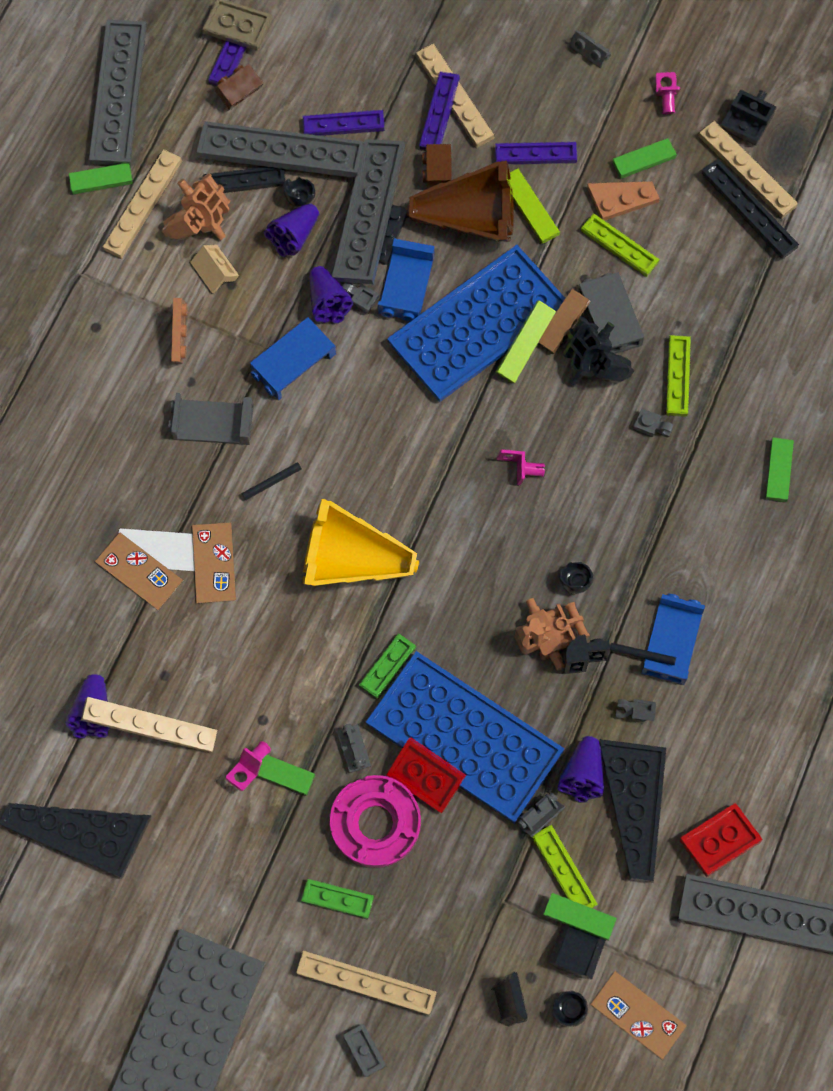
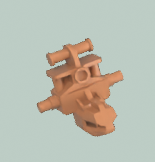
(201, 210)
(549, 631)

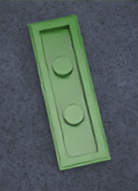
(644, 158)
(100, 178)
(779, 469)
(387, 666)
(286, 775)
(337, 898)
(580, 916)

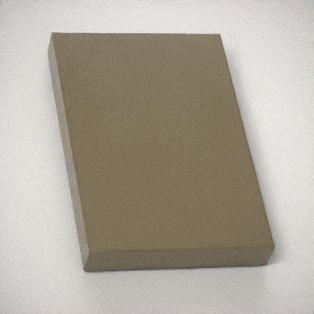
(237, 24)

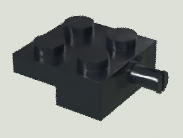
(748, 116)

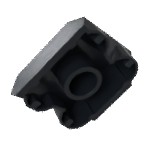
(576, 952)
(510, 1000)

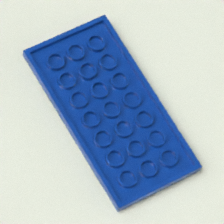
(473, 323)
(478, 737)

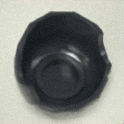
(299, 191)
(576, 577)
(570, 1009)

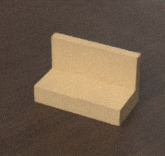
(213, 267)

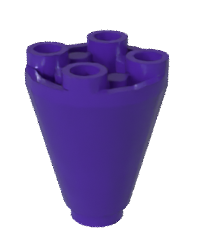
(292, 229)
(328, 298)
(94, 688)
(584, 772)

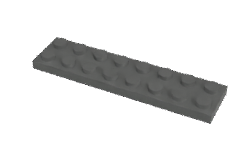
(118, 92)
(280, 149)
(369, 211)
(757, 913)

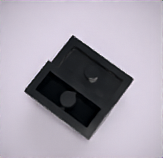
(581, 653)

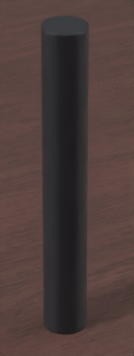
(271, 481)
(644, 654)

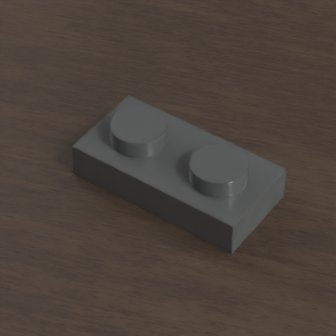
(364, 1050)

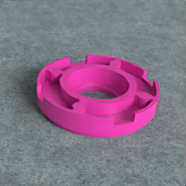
(368, 793)

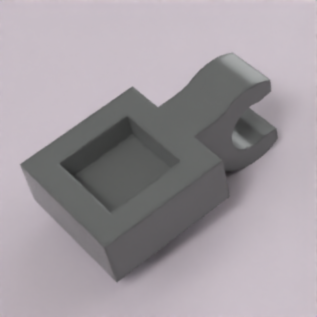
(362, 297)
(650, 423)
(639, 709)

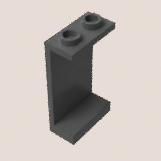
(612, 305)
(211, 421)

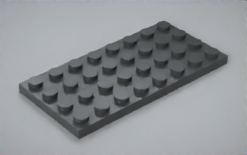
(191, 1018)

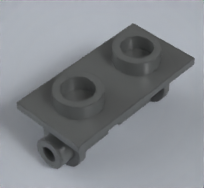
(589, 49)
(353, 748)
(534, 821)

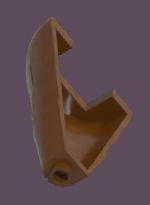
(469, 204)

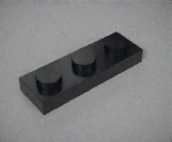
(394, 227)

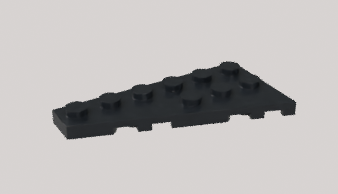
(636, 789)
(88, 835)

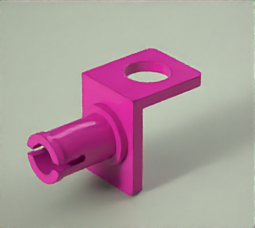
(667, 92)
(523, 467)
(249, 765)

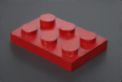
(426, 775)
(721, 840)

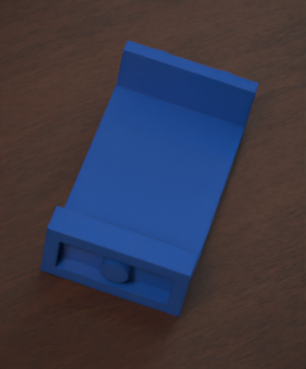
(406, 280)
(291, 357)
(675, 636)

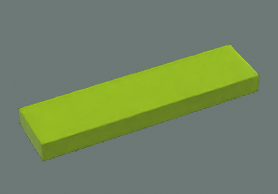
(532, 208)
(620, 245)
(525, 341)
(678, 376)
(563, 867)

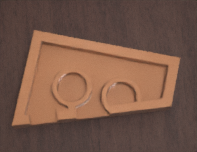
(621, 198)
(179, 330)

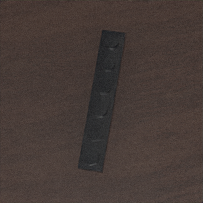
(750, 209)

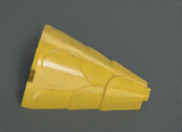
(352, 550)

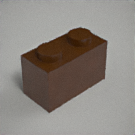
(238, 86)
(438, 164)

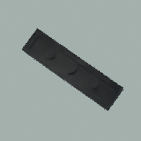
(249, 179)

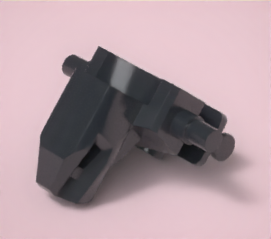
(593, 354)

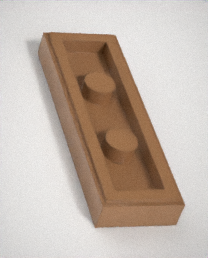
(563, 320)

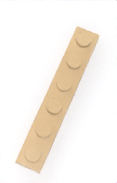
(462, 105)
(748, 170)
(142, 204)
(149, 724)
(366, 983)

